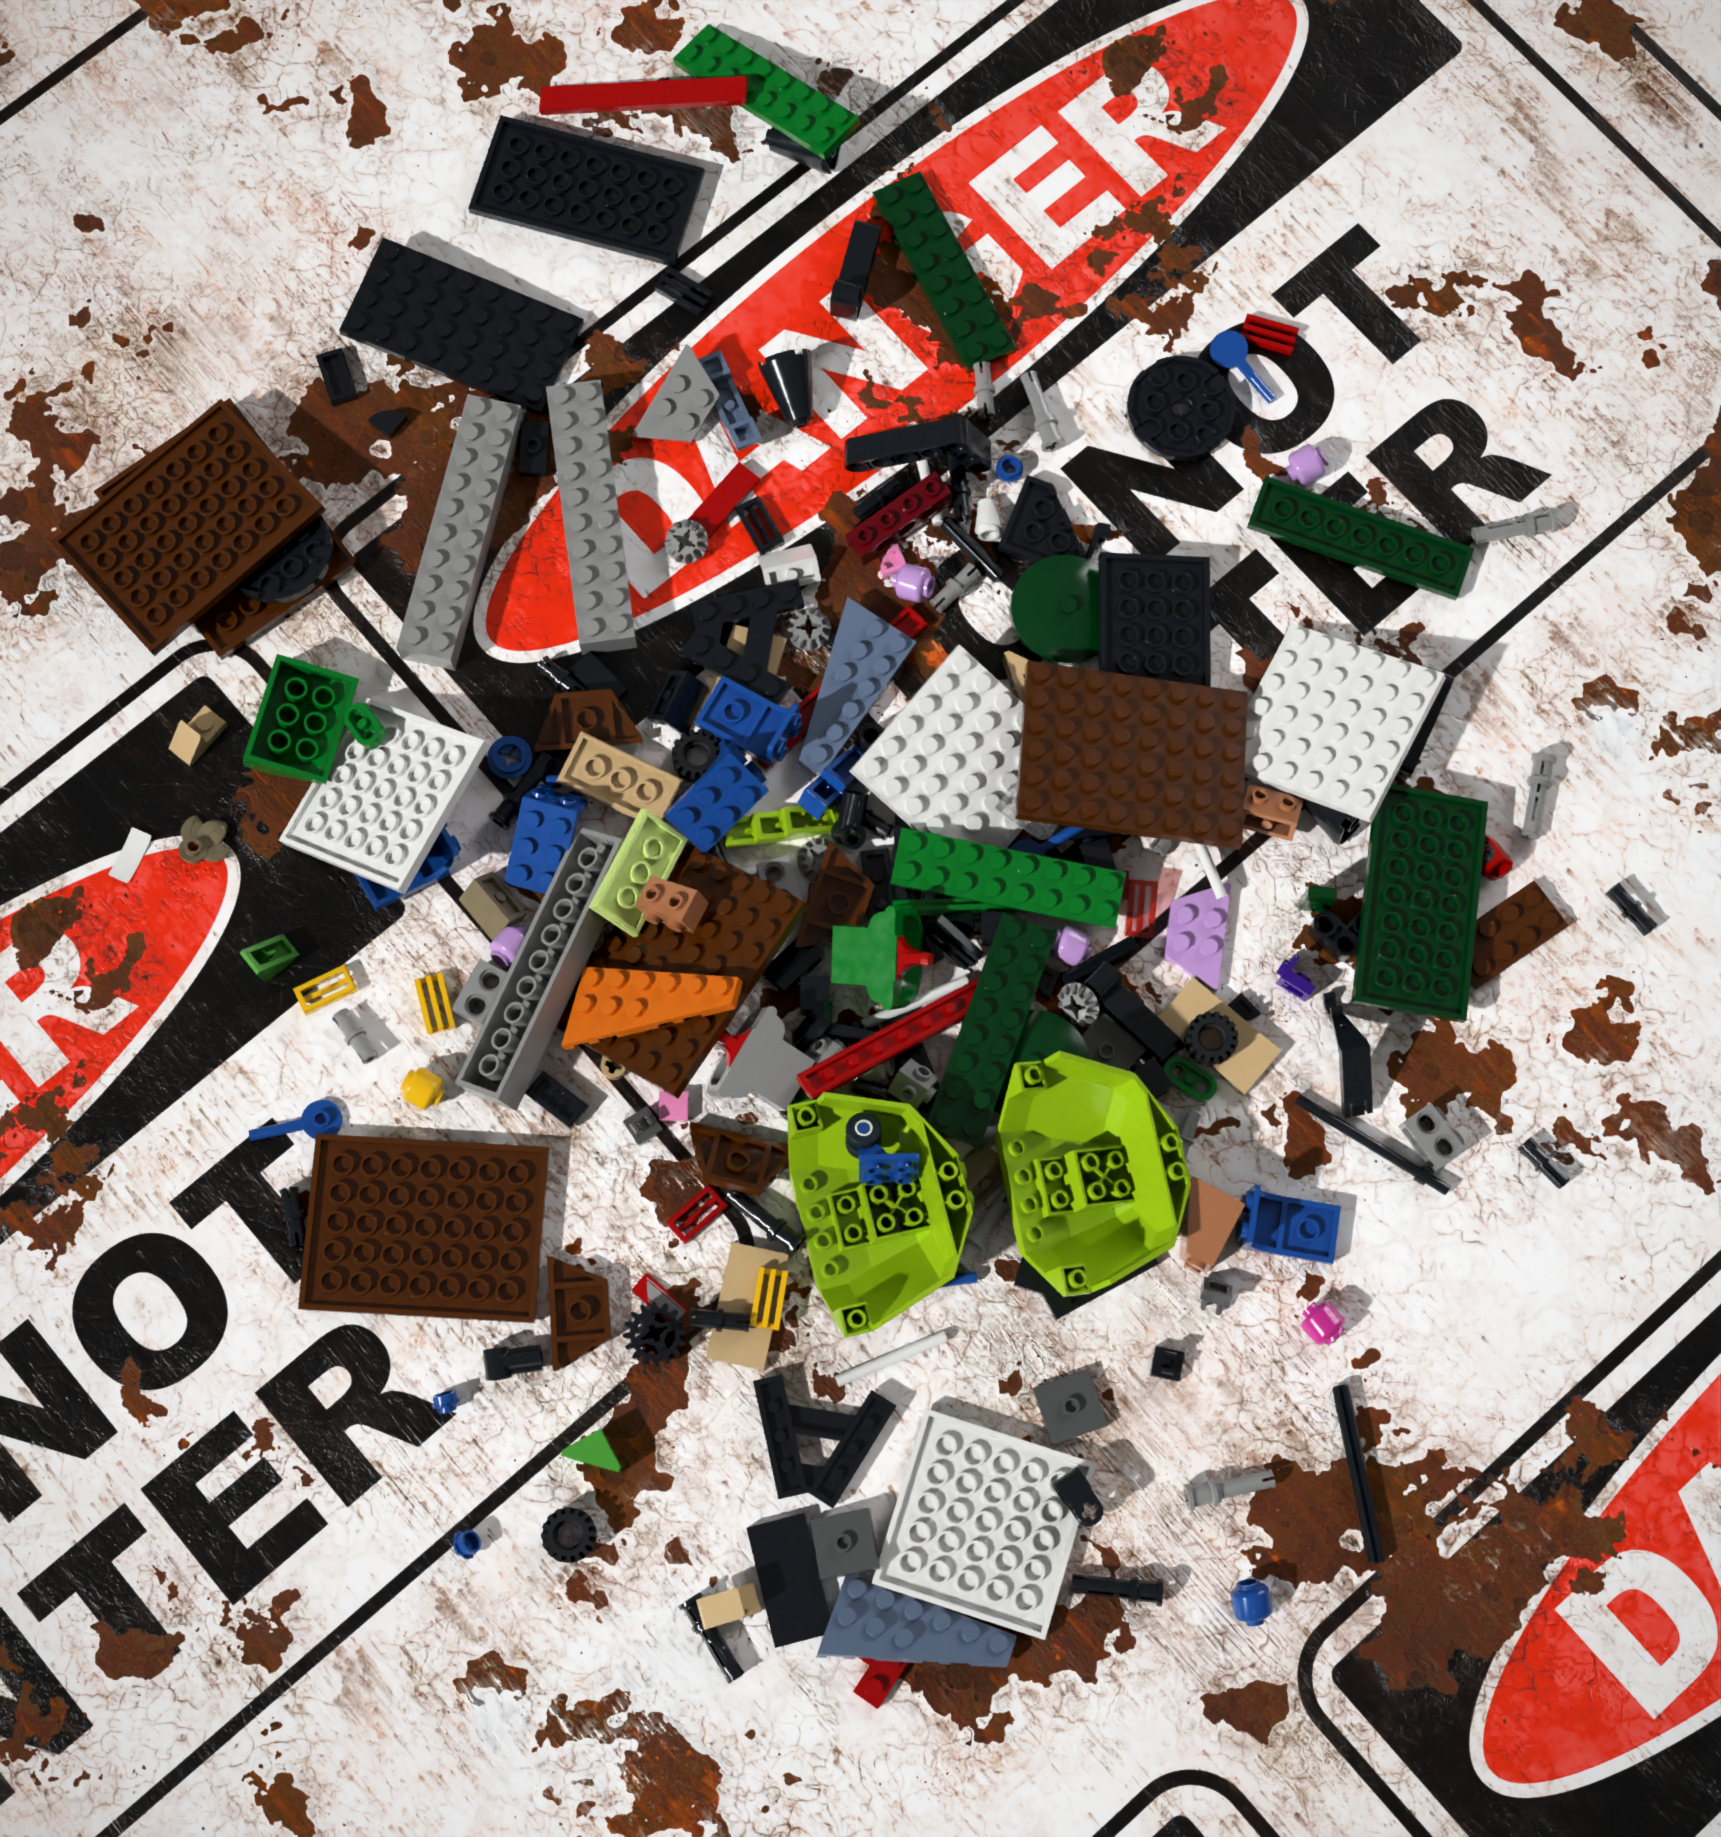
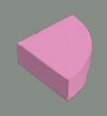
(892, 562)

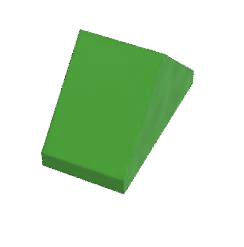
(270, 956)
(594, 1451)

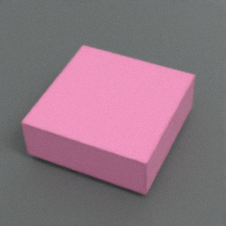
(673, 1109)

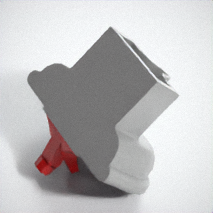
(759, 1062)

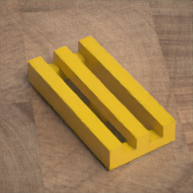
(429, 980)
(351, 989)
(772, 1274)

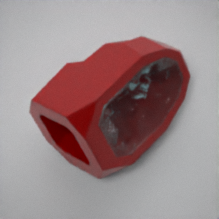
(1495, 860)

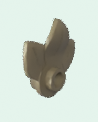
(206, 837)

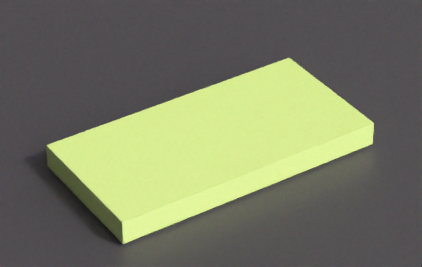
(646, 851)

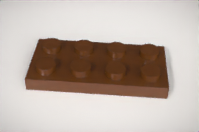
(1513, 932)

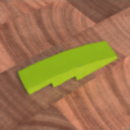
(778, 826)

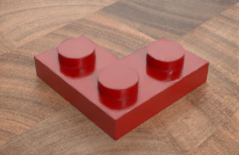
(878, 1680)

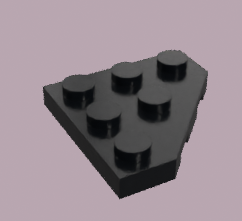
(1039, 525)

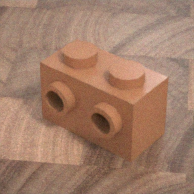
(1271, 810)
(671, 904)

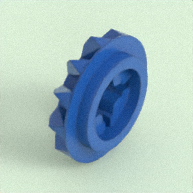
(505, 746)

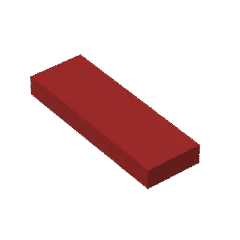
(725, 498)

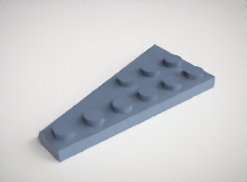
(858, 671)
(902, 1628)

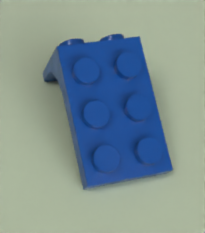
(749, 721)
(718, 798)
(542, 836)
(438, 864)
(1288, 1226)

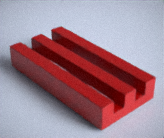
(1271, 330)
(707, 1220)

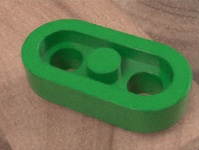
(364, 726)
(1190, 1078)

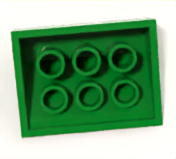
(300, 721)

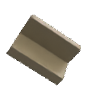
(491, 904)
(983, 1173)

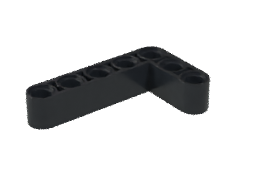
(918, 443)

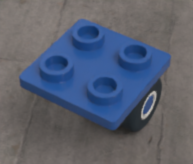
(875, 1164)

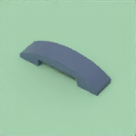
(730, 405)

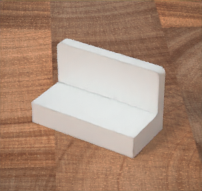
(790, 565)

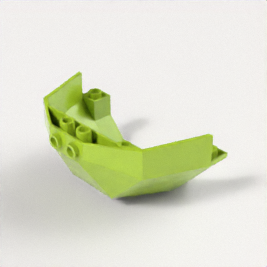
(1089, 1171)
(880, 1243)

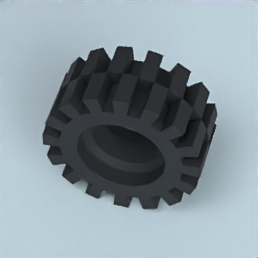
(689, 741)
(1215, 1021)
(550, 1532)

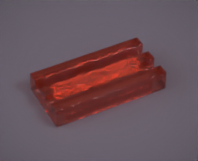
(1140, 911)

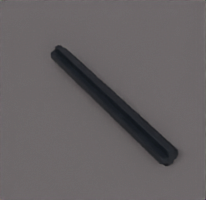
(1358, 1474)

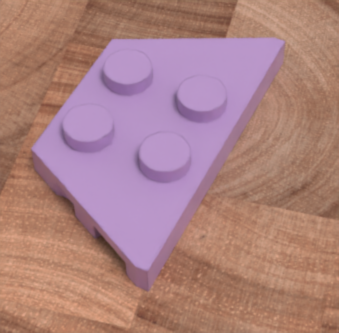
(1198, 934)

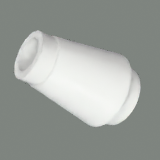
(987, 521)

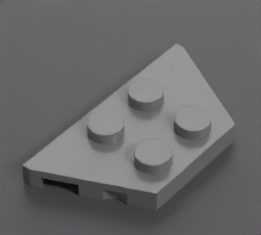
(680, 402)

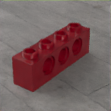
(899, 518)

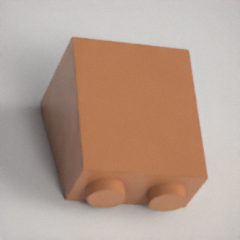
(1206, 1225)

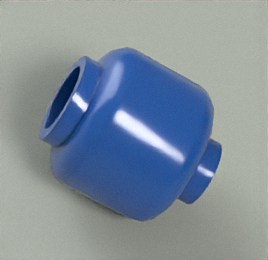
(1251, 1601)

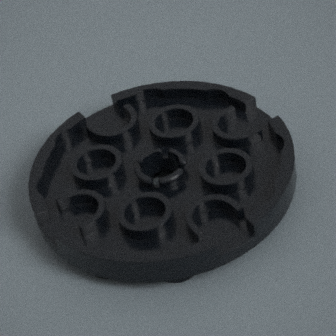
(1184, 381)
(296, 570)

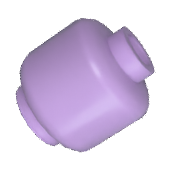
(1306, 464)
(913, 583)
(506, 945)
(1071, 945)

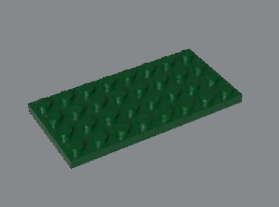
(1420, 904)

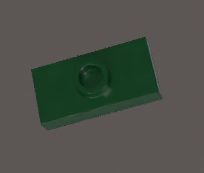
(1317, 899)

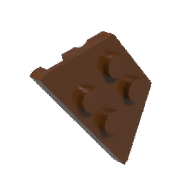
(590, 711)
(837, 899)
(737, 1159)
(577, 1312)

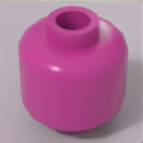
(1323, 1323)

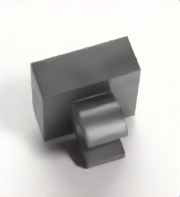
(643, 1126)
(1216, 1293)

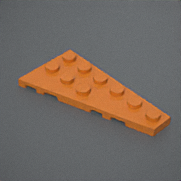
(637, 1001)

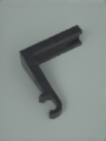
(1353, 1061)

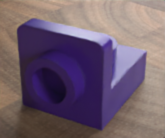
(1295, 983)

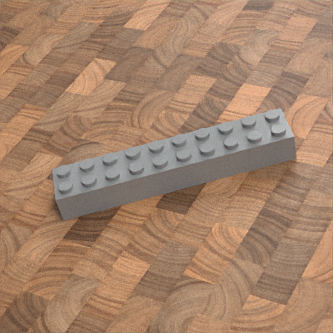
(591, 517)
(460, 532)
(541, 975)

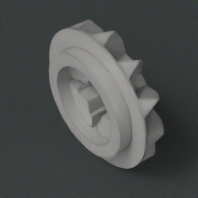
(697, 536)
(799, 637)
(806, 859)
(1082, 996)

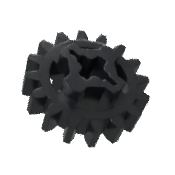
(668, 1328)

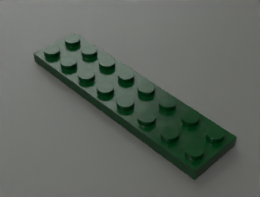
(943, 272)
(1360, 538)
(991, 1030)

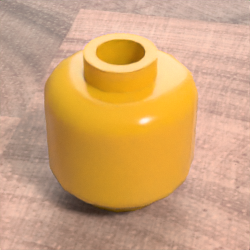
(422, 1088)

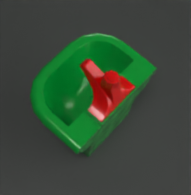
(882, 956)

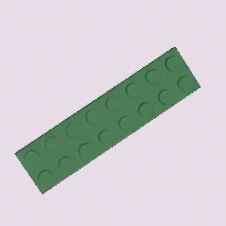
(772, 92)
(1008, 878)

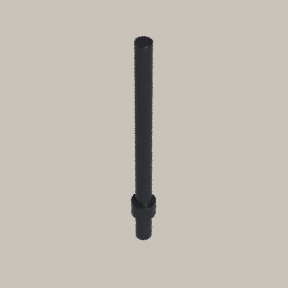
(1421, 1174)

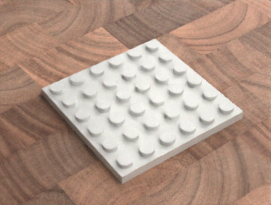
(1335, 721)
(950, 755)
(386, 801)
(981, 1525)

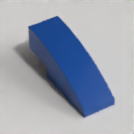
(829, 786)

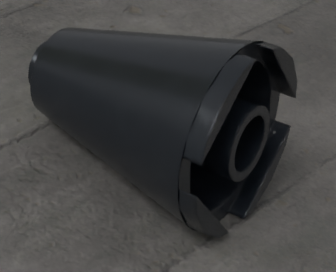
(790, 149)
(791, 385)
(1334, 823)

